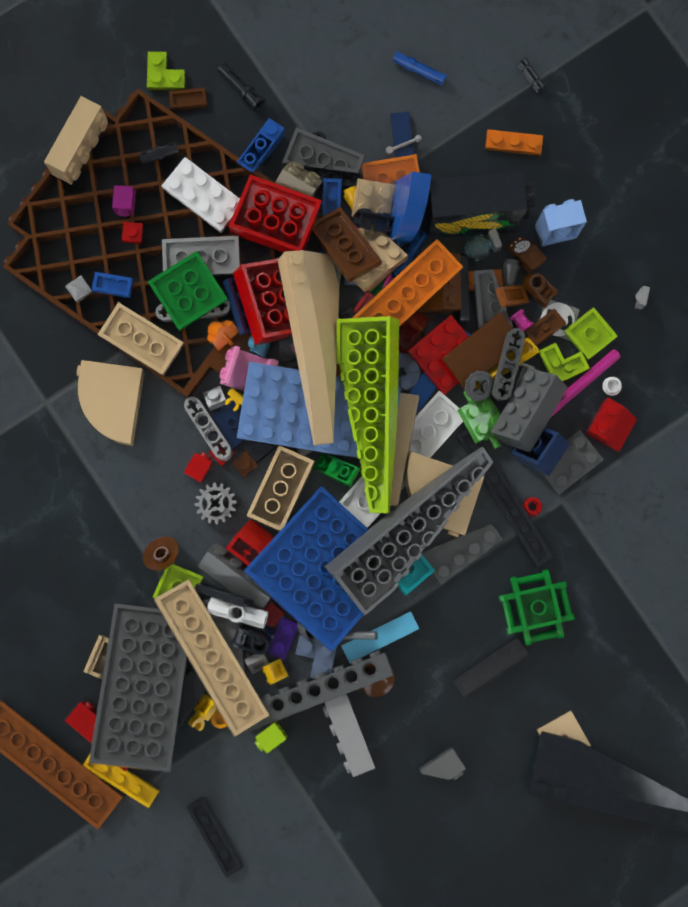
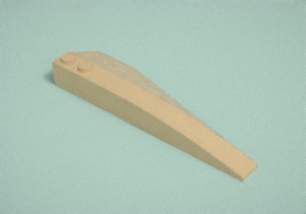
(313, 313)

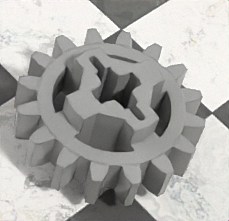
(222, 497)

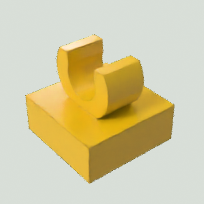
(235, 396)
(275, 671)

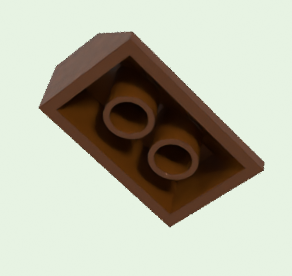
(448, 298)

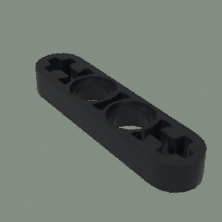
(463, 315)

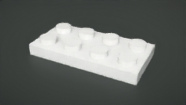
(202, 194)

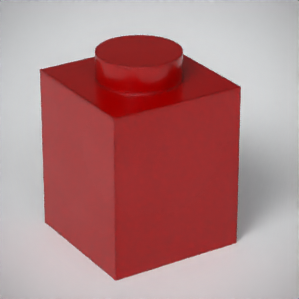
(199, 467)

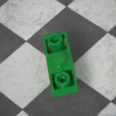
(336, 469)

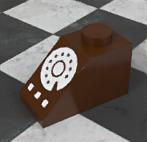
(527, 253)

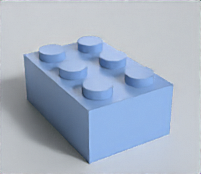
(560, 222)

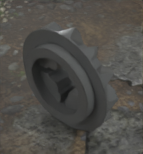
(486, 385)

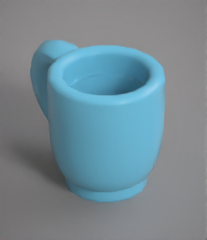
(260, 350)

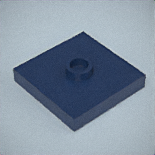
(228, 423)

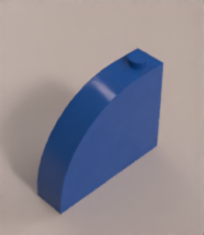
(409, 206)

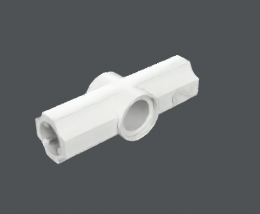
(250, 615)

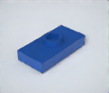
(112, 284)

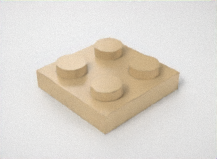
(373, 196)

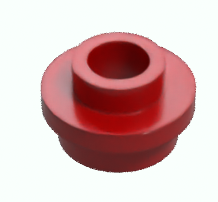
(536, 502)

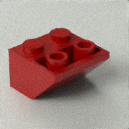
(249, 542)

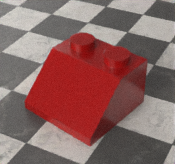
(611, 424)

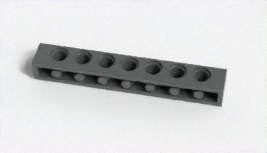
(378, 659)

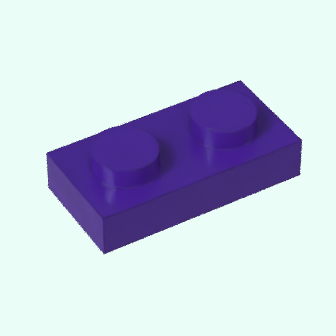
(282, 638)

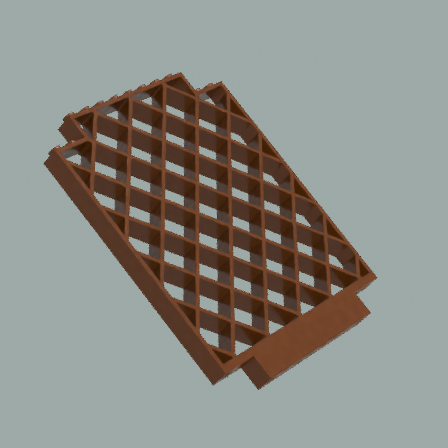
(30, 204)

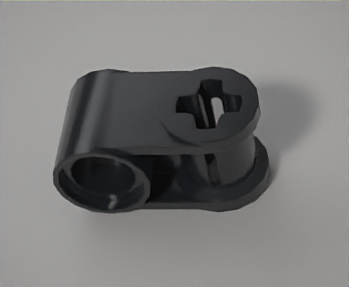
(248, 639)

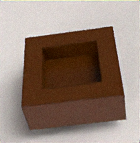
(244, 464)

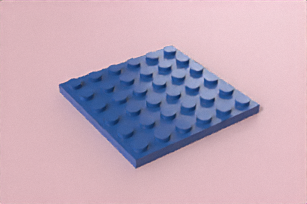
(295, 572)

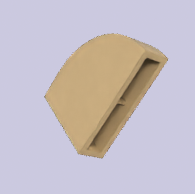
(111, 398)
(421, 471)

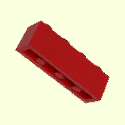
(83, 721)

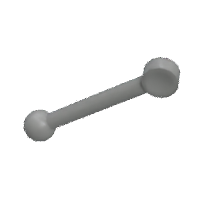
(389, 150)

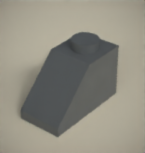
(444, 766)

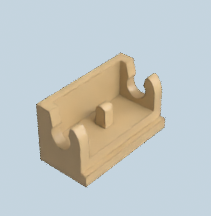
(97, 659)

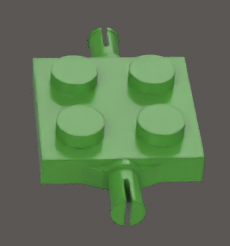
(480, 419)

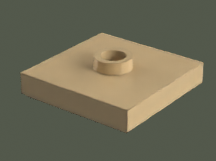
(566, 726)

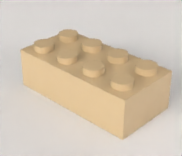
(76, 140)
(280, 488)

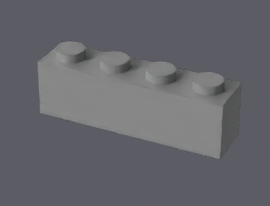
(349, 734)

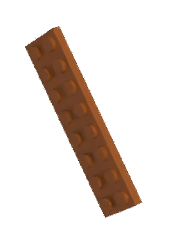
(55, 768)

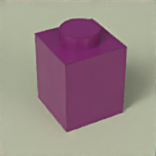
(124, 200)

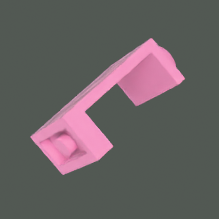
(236, 367)

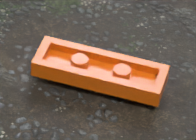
(514, 142)

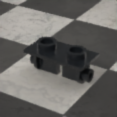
(366, 218)

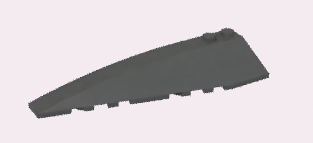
(385, 552)

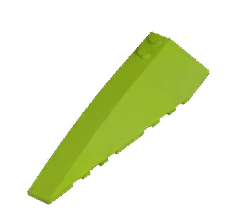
(370, 372)

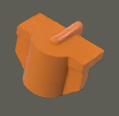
(221, 333)

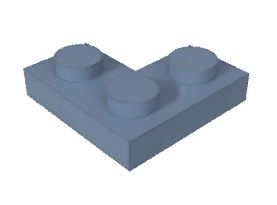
(322, 656)

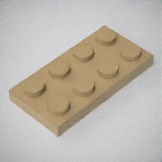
(140, 339)

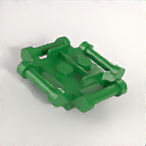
(537, 607)

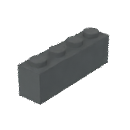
(229, 572)

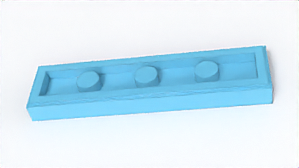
(386, 634)

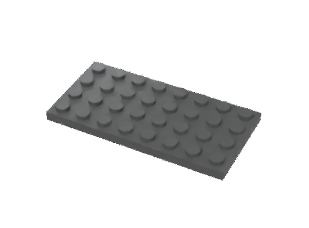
(139, 692)

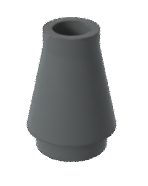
(510, 271)

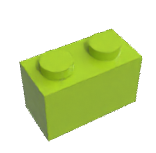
(270, 737)

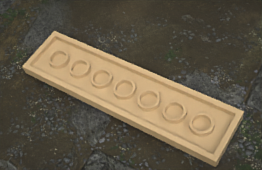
(211, 658)

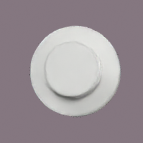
(612, 386)

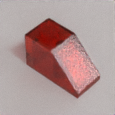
(411, 331)

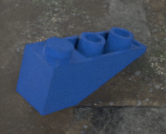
(262, 145)

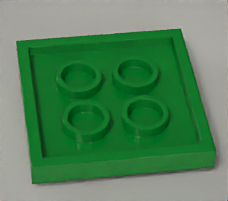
(188, 290)

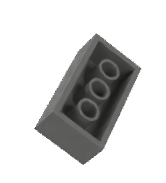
(529, 409)

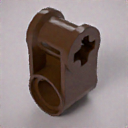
(542, 291)

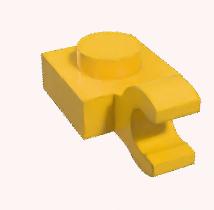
(204, 710)

